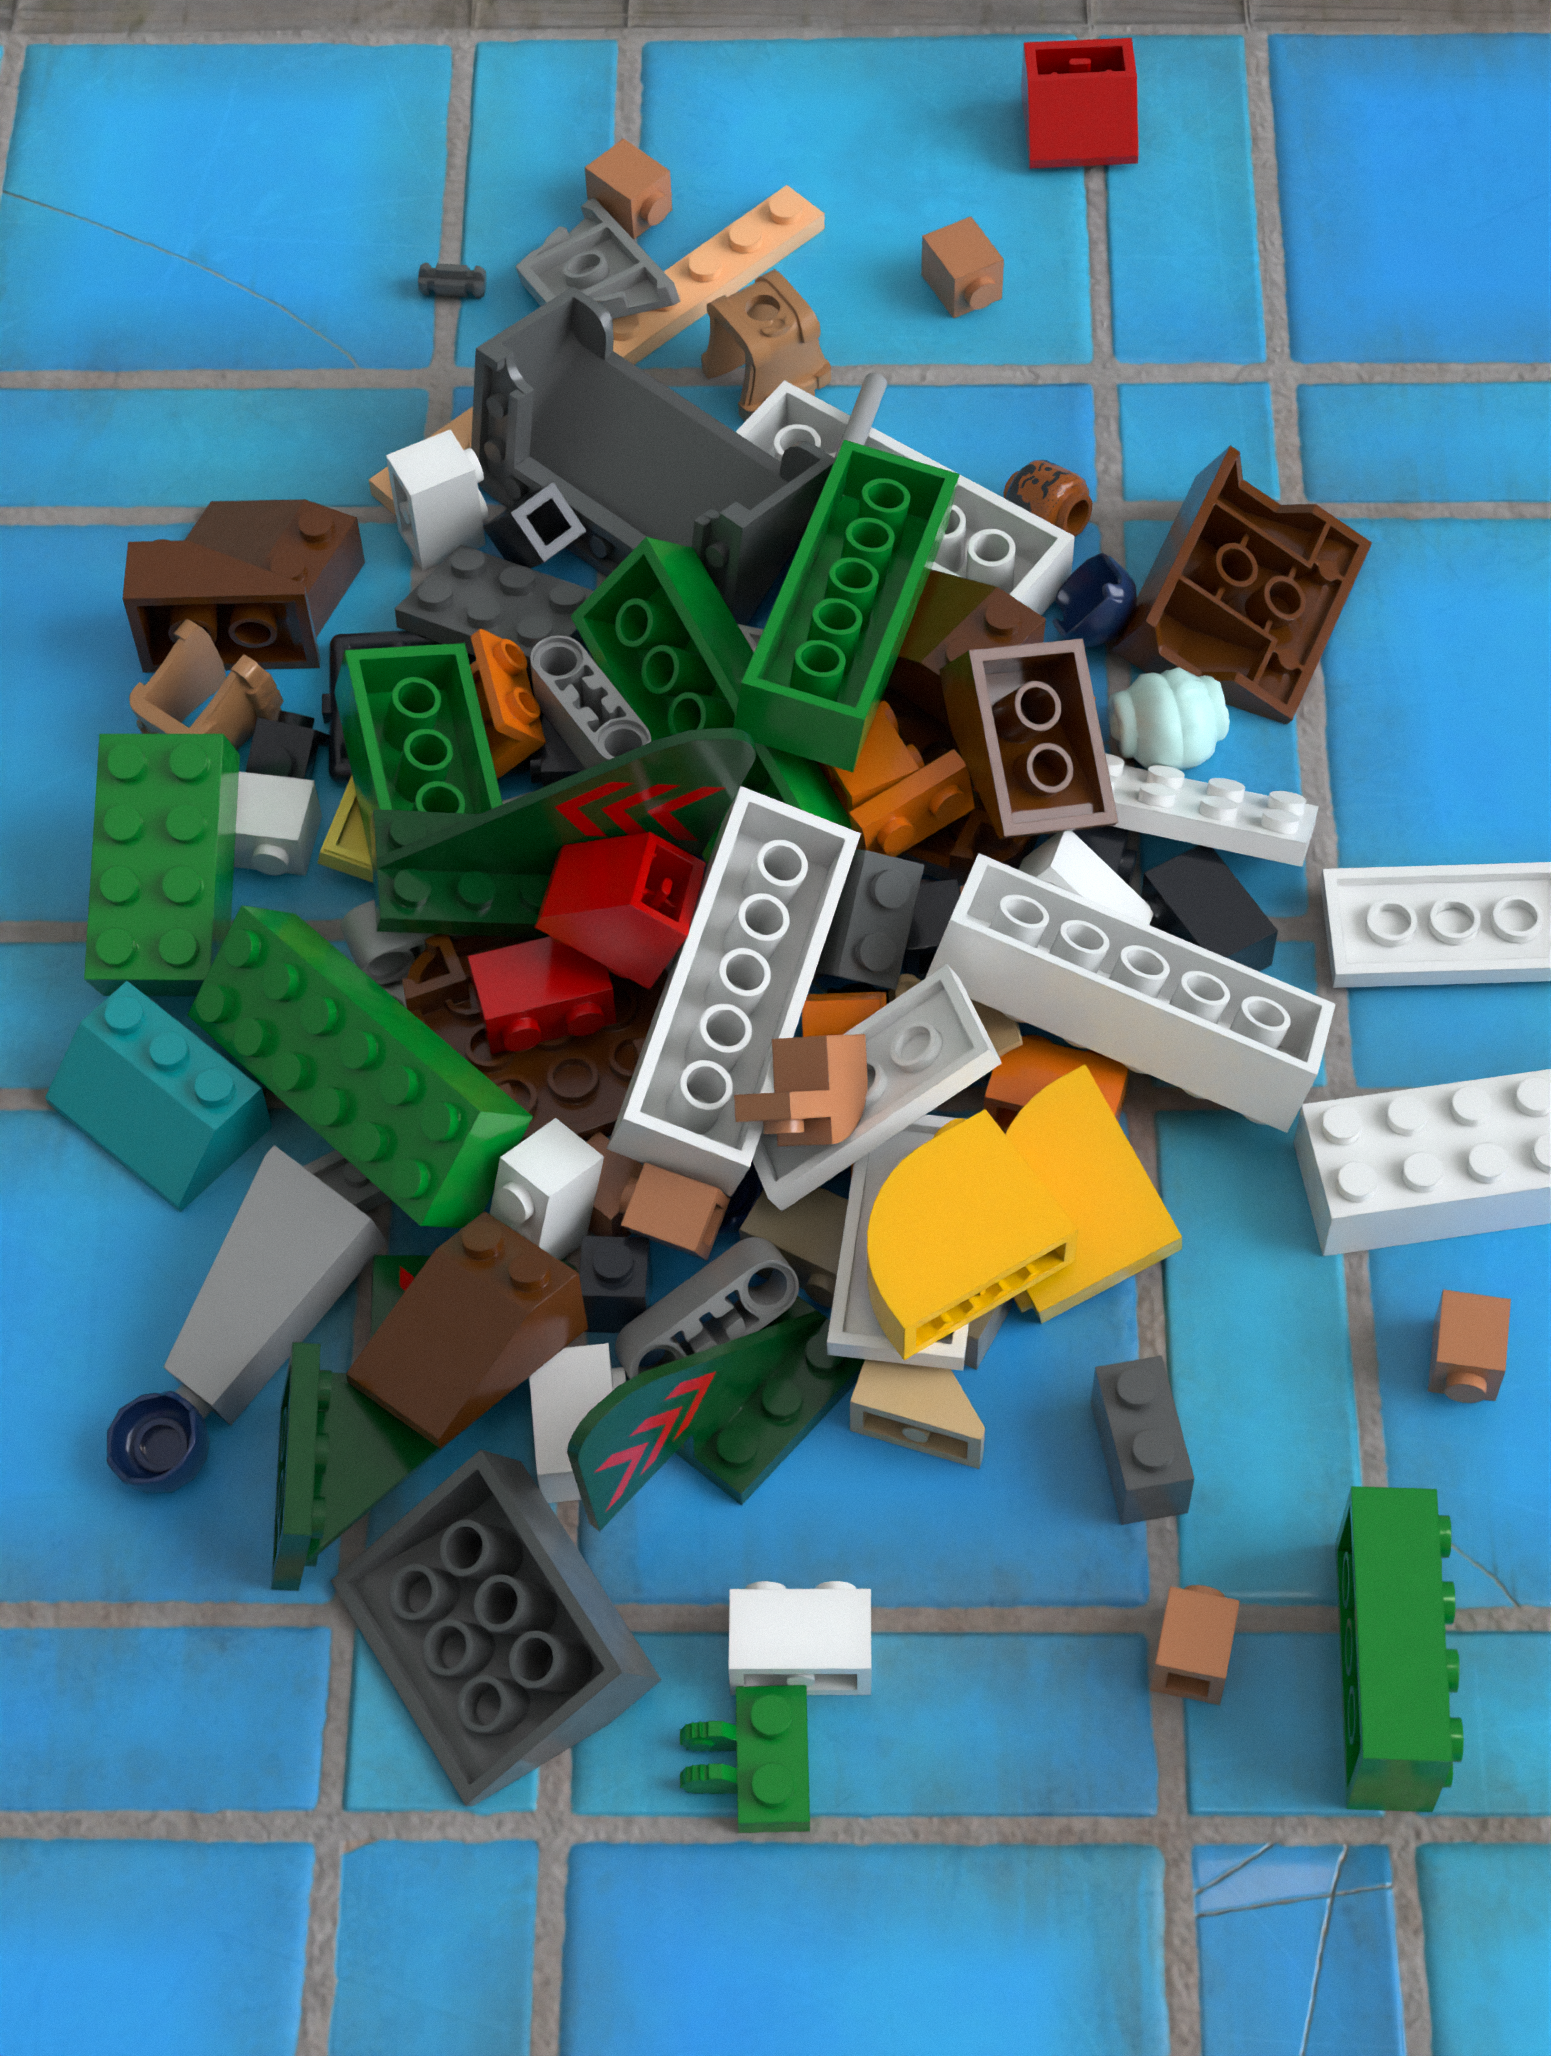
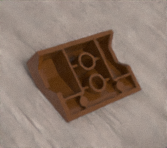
(1244, 592)

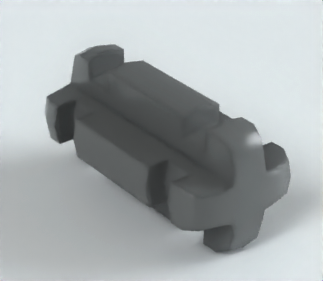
(452, 280)

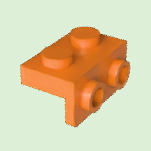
(505, 700)
(914, 807)

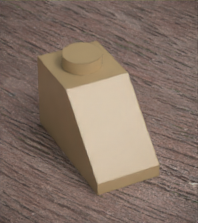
(917, 1410)

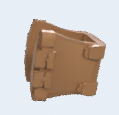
(771, 334)
(190, 677)

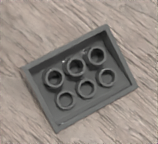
(493, 1627)

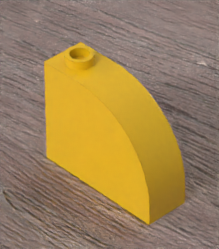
(1099, 1183)
(960, 1234)

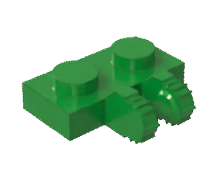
(770, 1758)

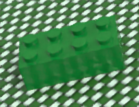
(415, 731)
(161, 861)
(1395, 1650)

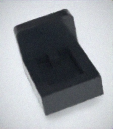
(285, 746)

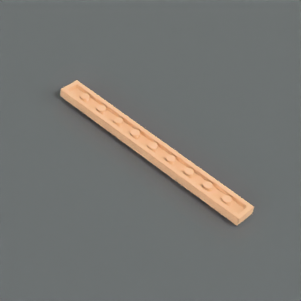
(705, 274)

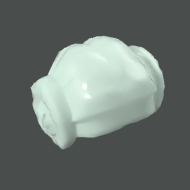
(1169, 719)

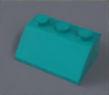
(157, 1097)

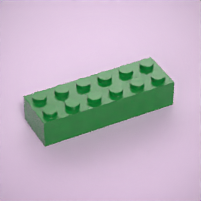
(846, 606)
(681, 664)
(358, 1067)

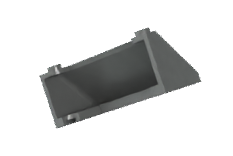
(634, 454)

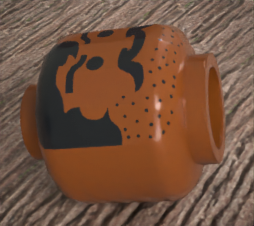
(1051, 494)

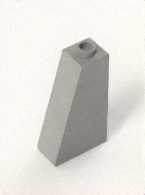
(269, 1285)

